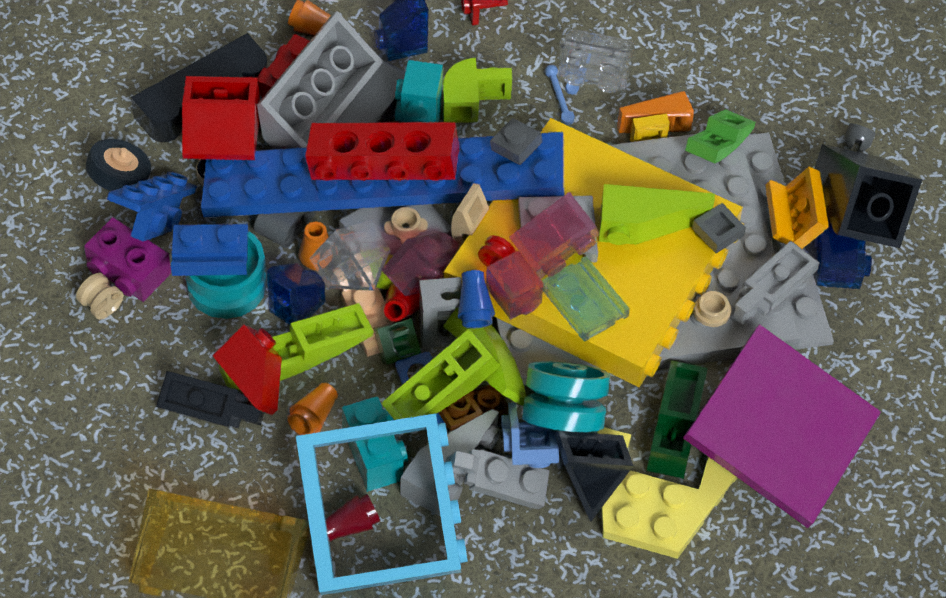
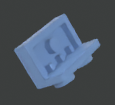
(528, 442)

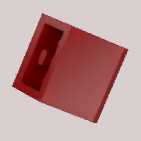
(220, 118)

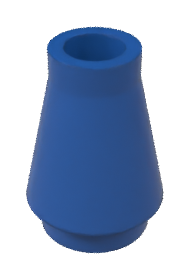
(475, 302)

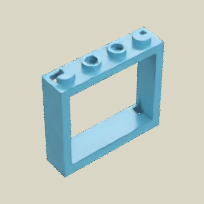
(448, 509)

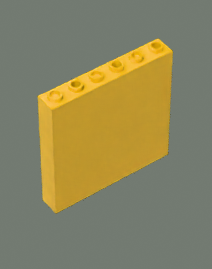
(652, 277)

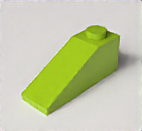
(644, 213)
(443, 379)

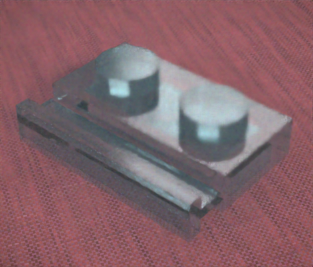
(585, 299)

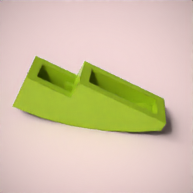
(507, 377)

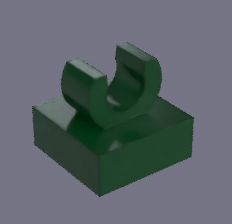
(397, 341)

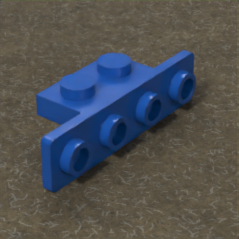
(155, 202)

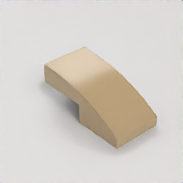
(469, 214)

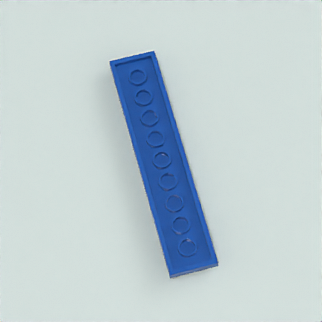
(282, 181)

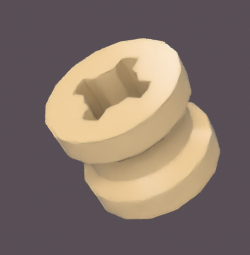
(99, 296)

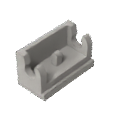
(436, 304)

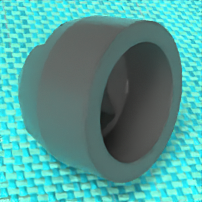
(860, 135)

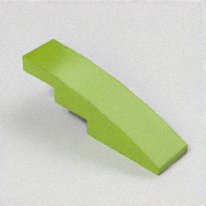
(317, 340)

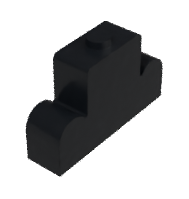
(160, 105)

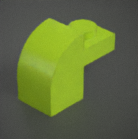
(467, 85)

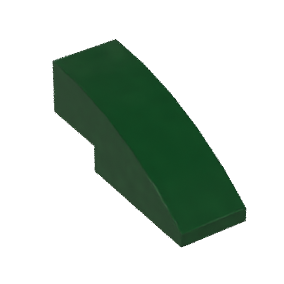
(676, 414)

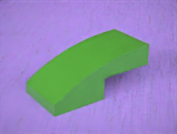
(722, 136)

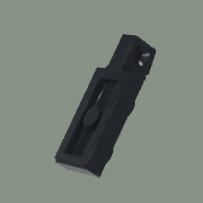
(206, 401)

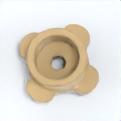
(405, 217)

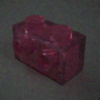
(555, 236)
(420, 259)

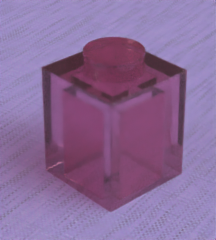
(514, 285)

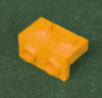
(797, 209)

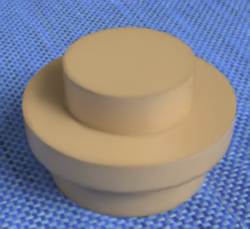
(712, 309)

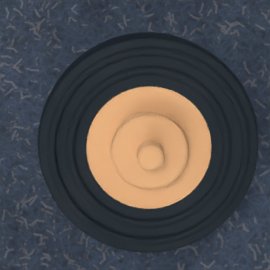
(116, 164)

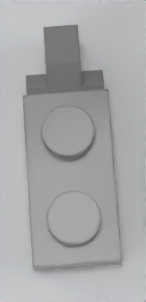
(774, 282)
(501, 479)

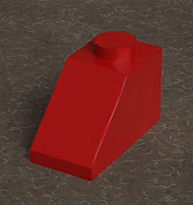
(253, 366)

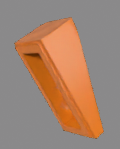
(674, 105)

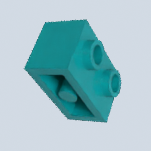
(419, 93)
(379, 458)

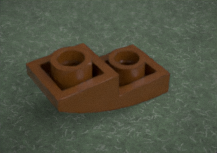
(473, 405)

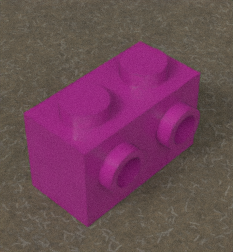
(126, 261)

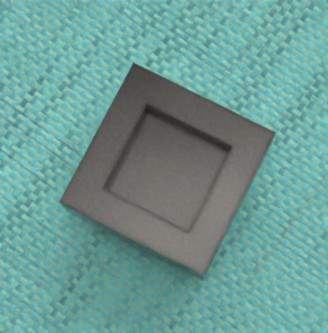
(516, 141)
(719, 228)

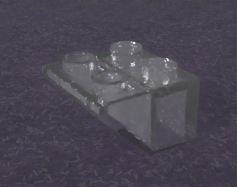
(595, 60)

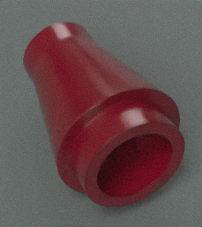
(352, 518)

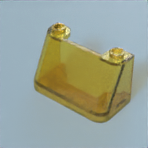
(215, 549)

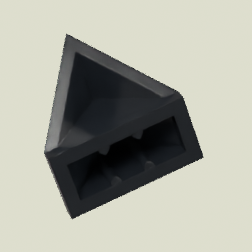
(595, 465)

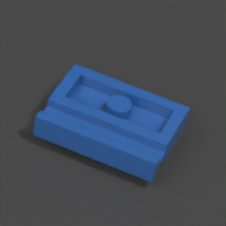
(210, 249)

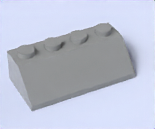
(317, 84)

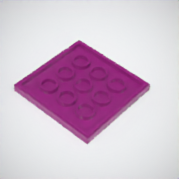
(782, 426)

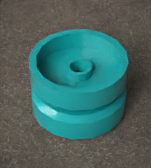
(231, 294)
(566, 396)

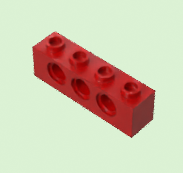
(383, 151)

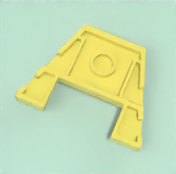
(659, 512)

